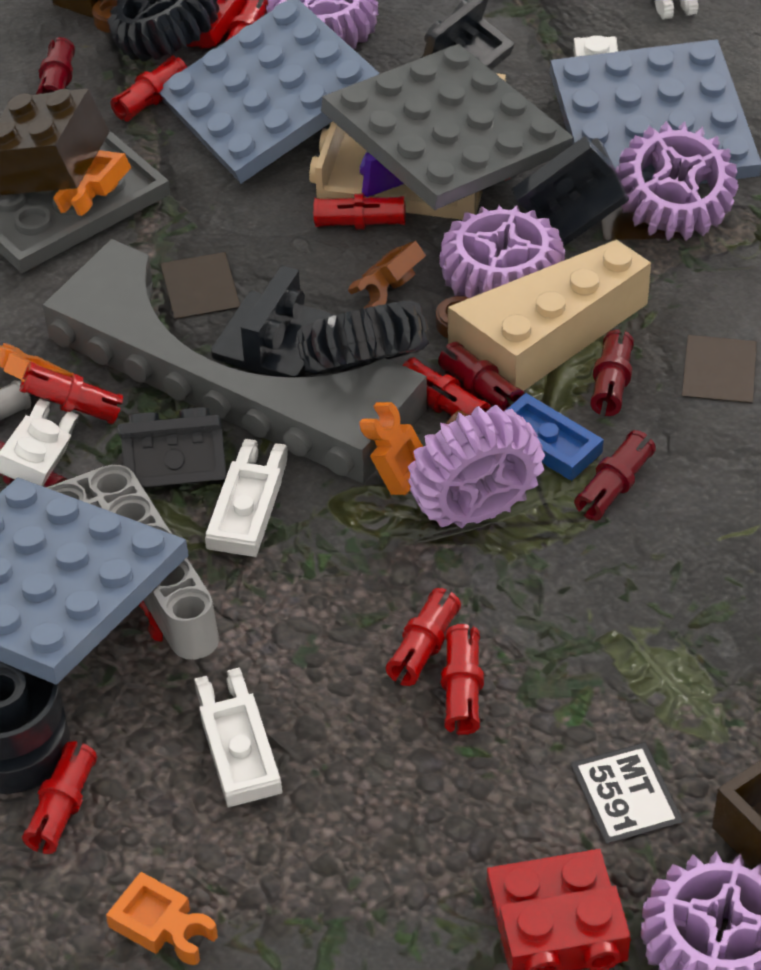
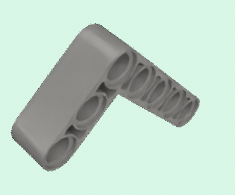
(181, 600)

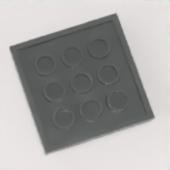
(446, 125)
(37, 230)

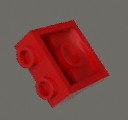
(559, 913)

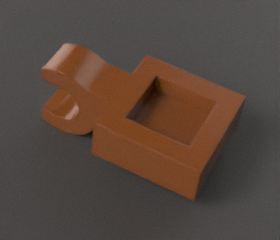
(391, 269)

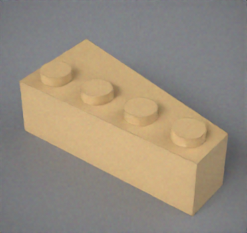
(552, 313)

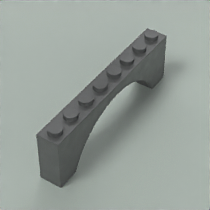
(110, 319)

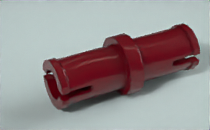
(56, 68)
(612, 373)
(479, 376)
(615, 475)

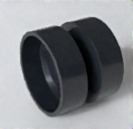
(30, 729)

